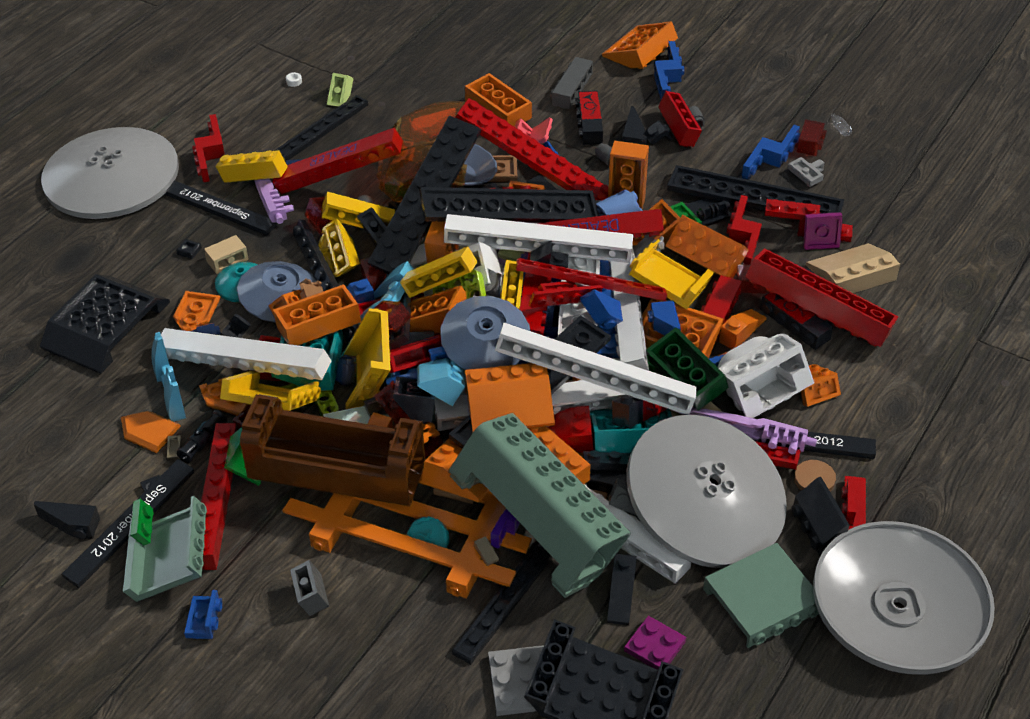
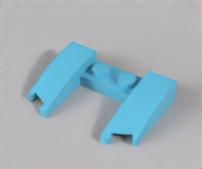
(391, 286)
(165, 373)

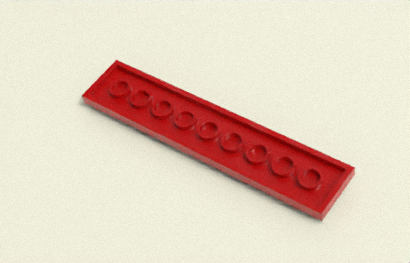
(530, 150)

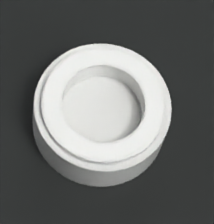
(293, 79)

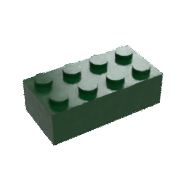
(681, 360)

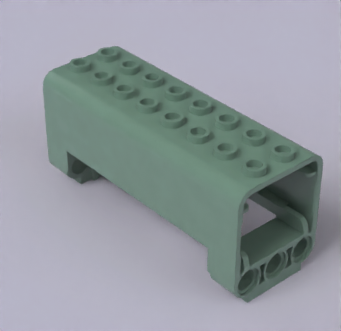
(543, 499)

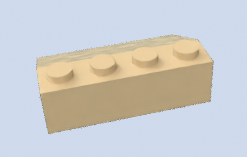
(857, 268)

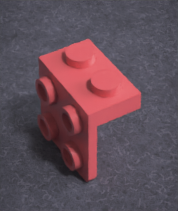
(539, 132)

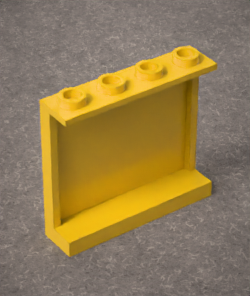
(661, 271)
(372, 355)
(246, 385)

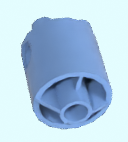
(620, 203)

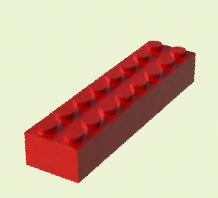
(821, 297)

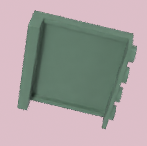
(172, 555)
(763, 594)

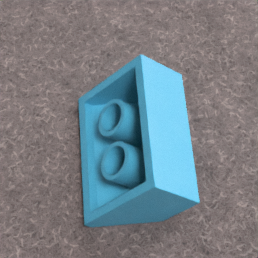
(441, 379)

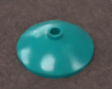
(228, 280)

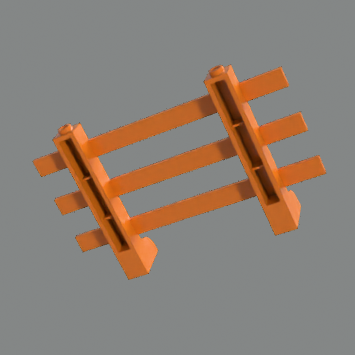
(465, 565)

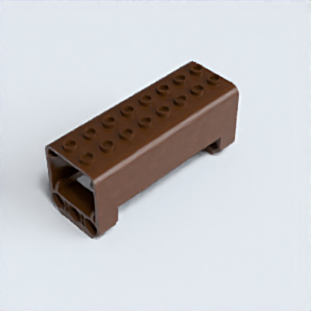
(332, 453)

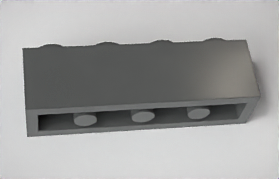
(572, 81)

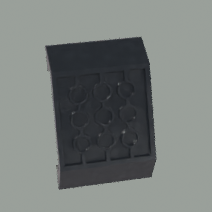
(97, 320)
(594, 683)

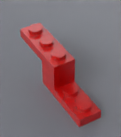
(208, 148)
(797, 211)
(743, 230)

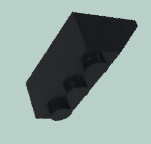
(413, 400)
(819, 515)

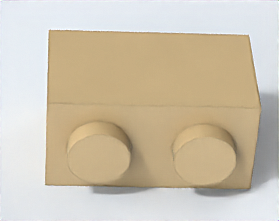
(226, 253)

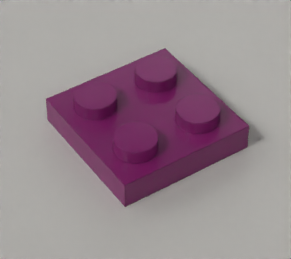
(822, 231)
(654, 643)

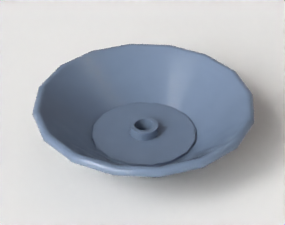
(480, 166)
(268, 282)
(470, 343)

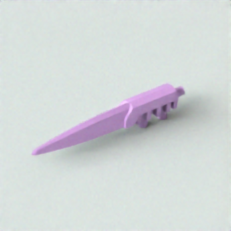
(272, 201)
(763, 429)

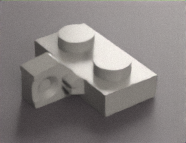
(808, 172)

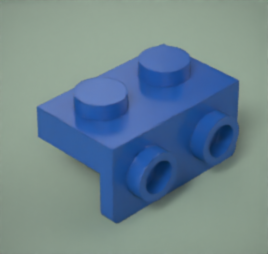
(203, 616)

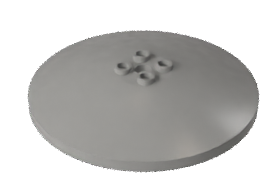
(110, 172)
(689, 513)
(936, 581)

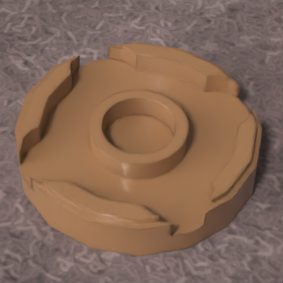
(812, 469)

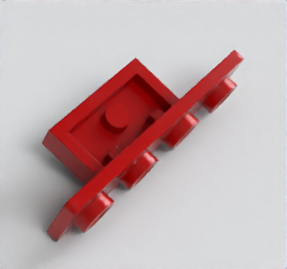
(559, 293)
(854, 500)

